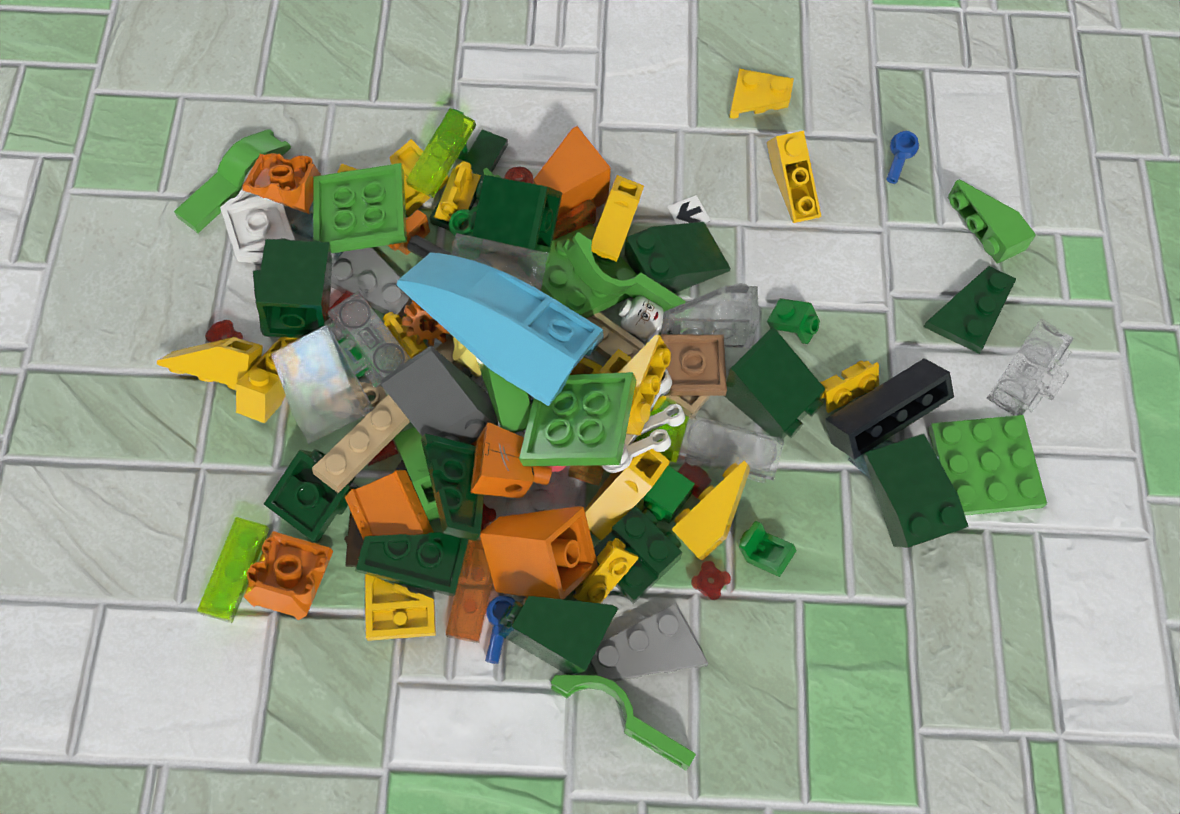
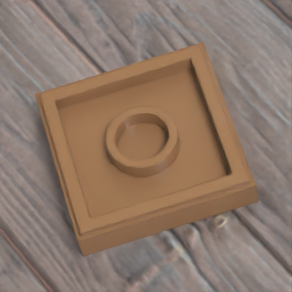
(696, 364)

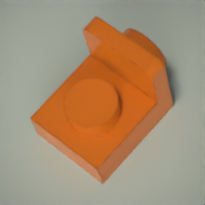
(415, 225)

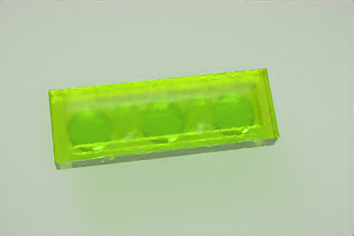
(441, 153)
(230, 573)

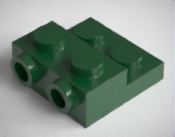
(306, 499)
(655, 551)

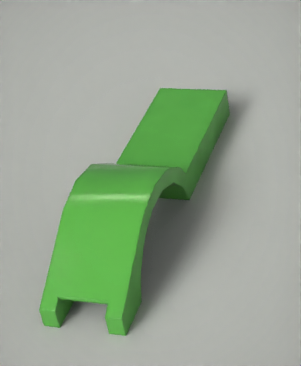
(227, 182)
(589, 272)
(634, 728)

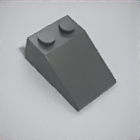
(440, 398)

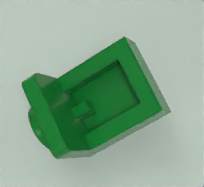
(795, 318)
(766, 550)

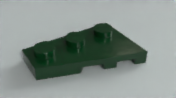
(974, 310)
(451, 474)
(420, 560)

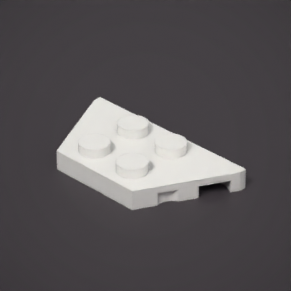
(251, 221)

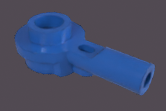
(903, 146)
(494, 613)

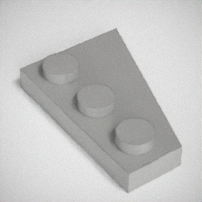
(371, 276)
(648, 648)

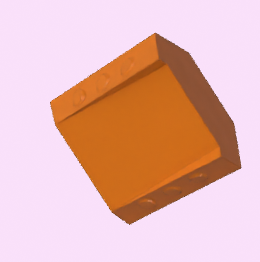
(283, 180)
(388, 507)
(287, 574)

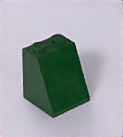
(516, 213)
(294, 287)
(774, 386)
(558, 630)

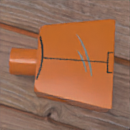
(498, 466)

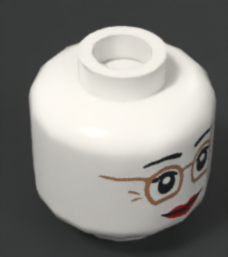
(641, 318)

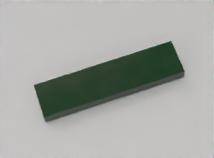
(483, 154)

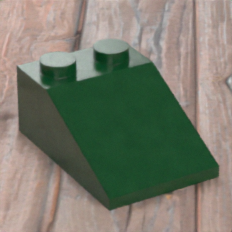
(676, 255)
(914, 492)

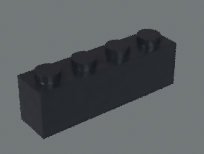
(889, 408)

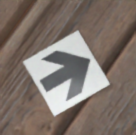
(688, 211)

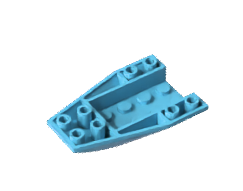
(503, 321)

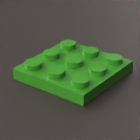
(360, 208)
(565, 285)
(582, 423)
(989, 463)

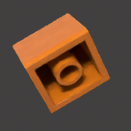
(576, 172)
(539, 552)

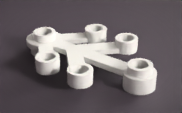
(633, 449)

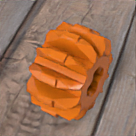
(422, 329)

